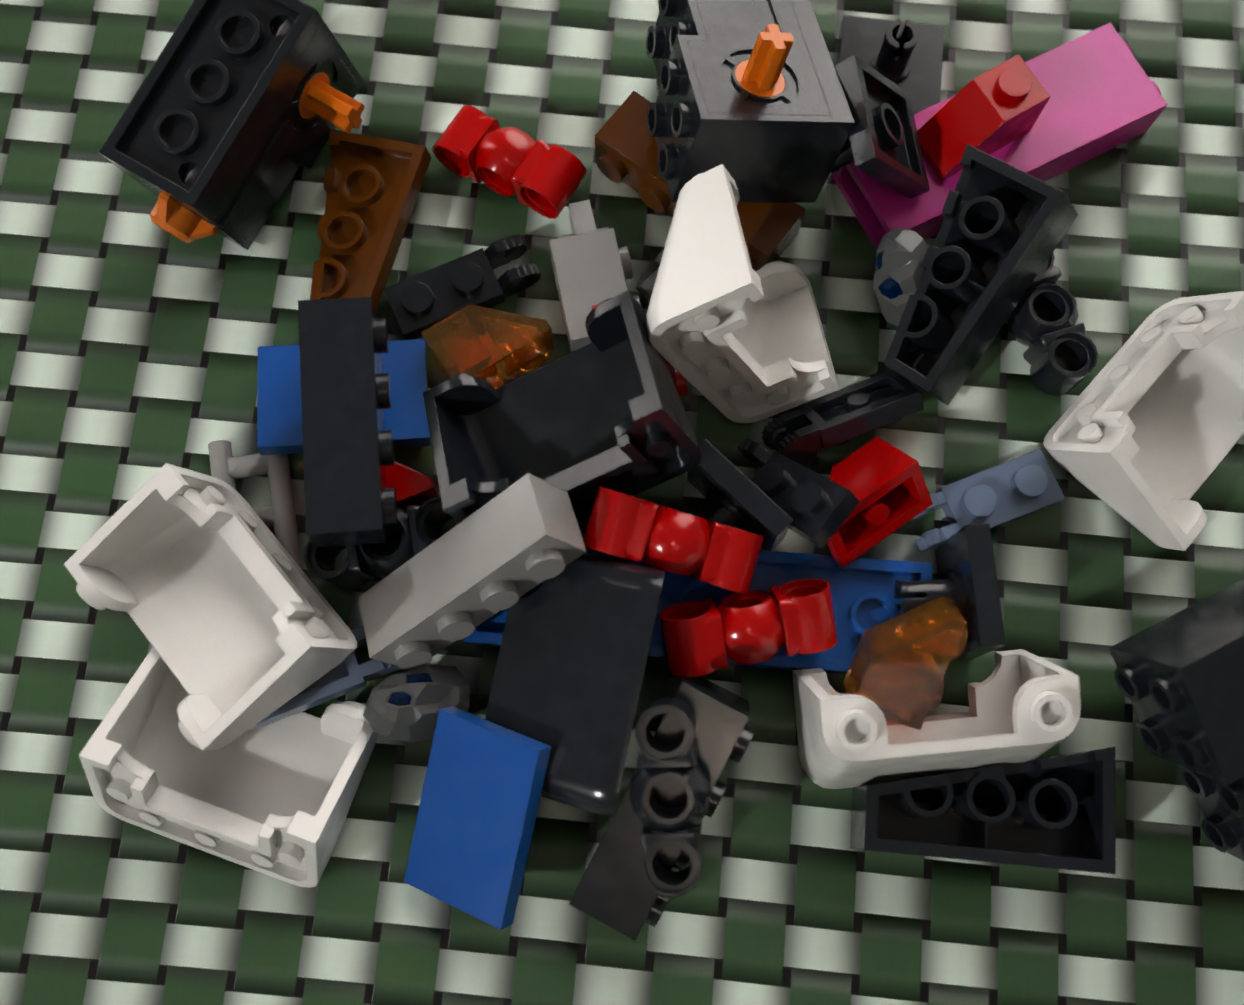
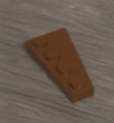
(366, 213)

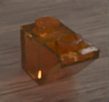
(488, 343)
(905, 661)

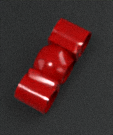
(510, 161)
(673, 540)
(748, 627)

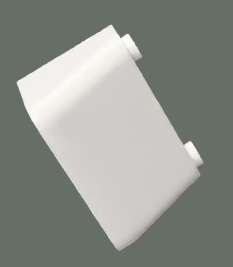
(732, 330)
(1160, 417)
(212, 601)
(1011, 719)
(259, 802)

